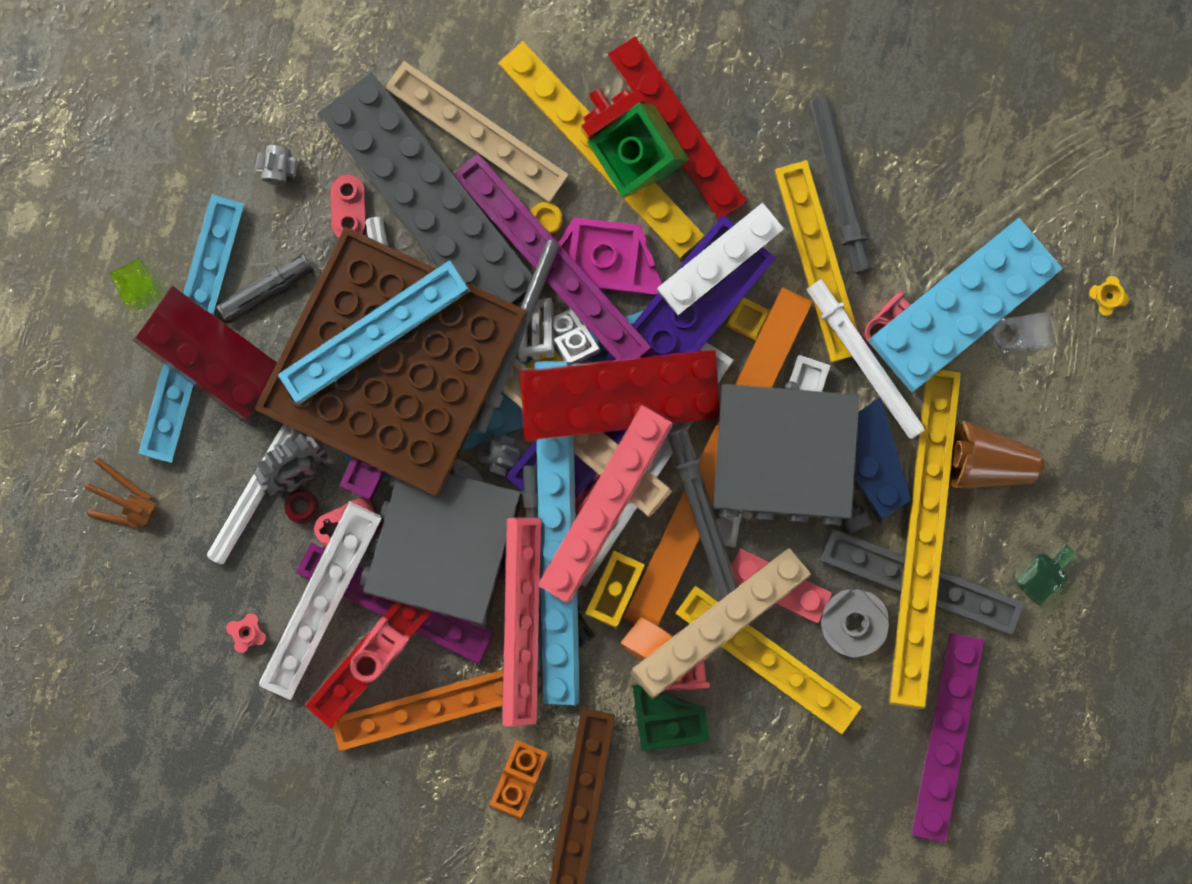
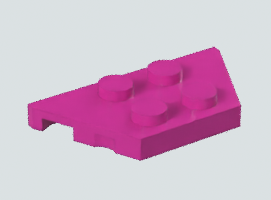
(612, 255)

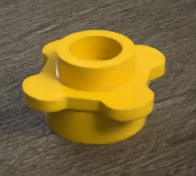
(1111, 286)

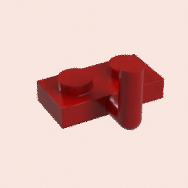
(606, 113)

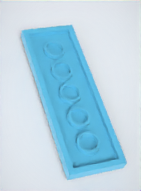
(965, 305)

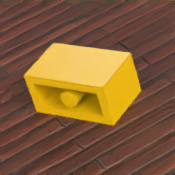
(615, 589)

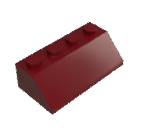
(206, 353)

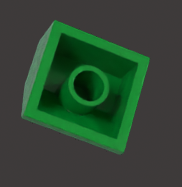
(637, 149)

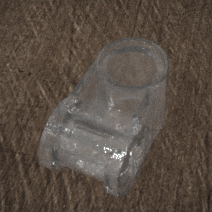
(1029, 333)

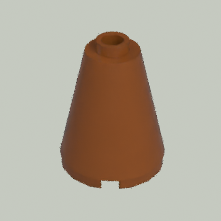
(991, 459)

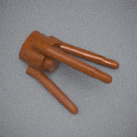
(138, 509)

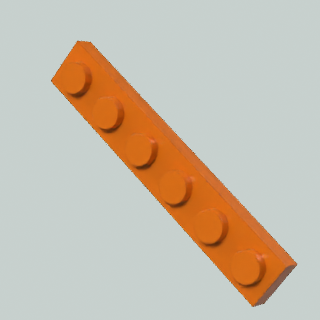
(419, 711)

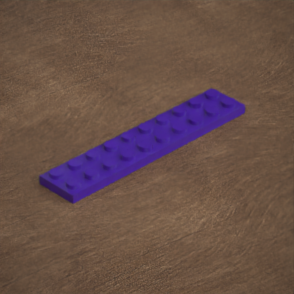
(674, 333)

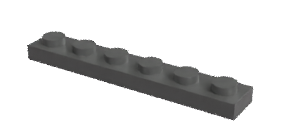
(952, 594)

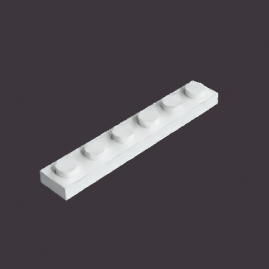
(319, 600)

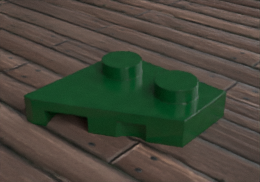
(668, 720)

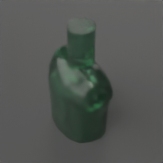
(1045, 575)

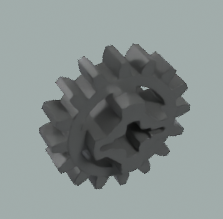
(290, 465)

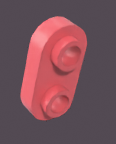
(348, 207)

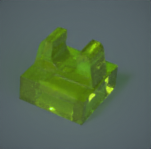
(132, 281)

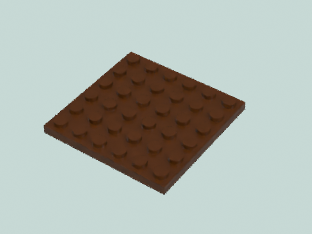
(415, 397)

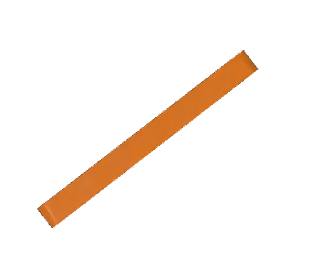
(682, 532)

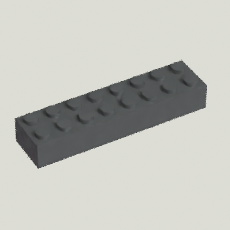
(423, 190)

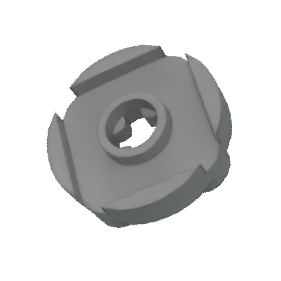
(874, 625)

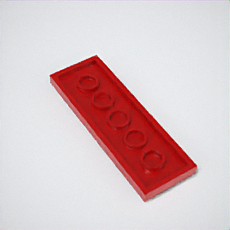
(610, 393)

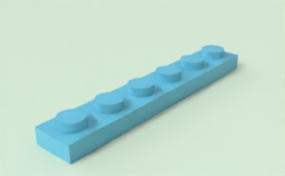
(373, 332)

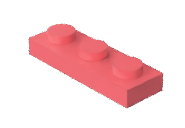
(805, 600)

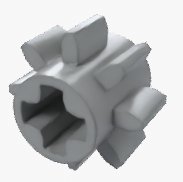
(276, 165)
(498, 454)

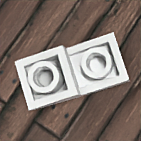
(572, 338)

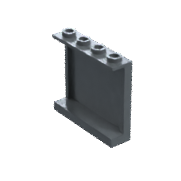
(785, 453)
(442, 549)

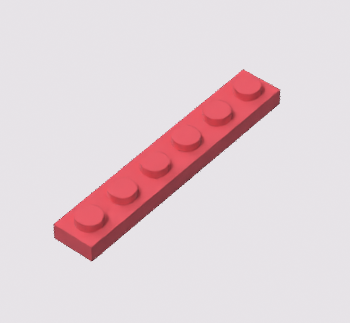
(605, 504)
(521, 621)

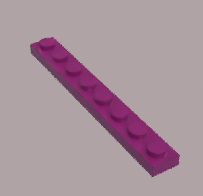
(565, 275)

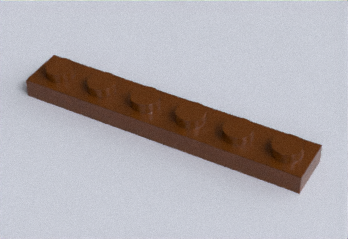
(582, 797)

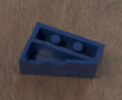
(877, 464)

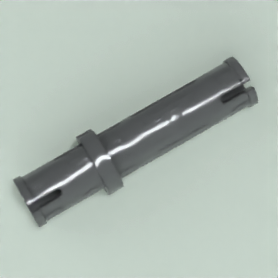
(265, 287)

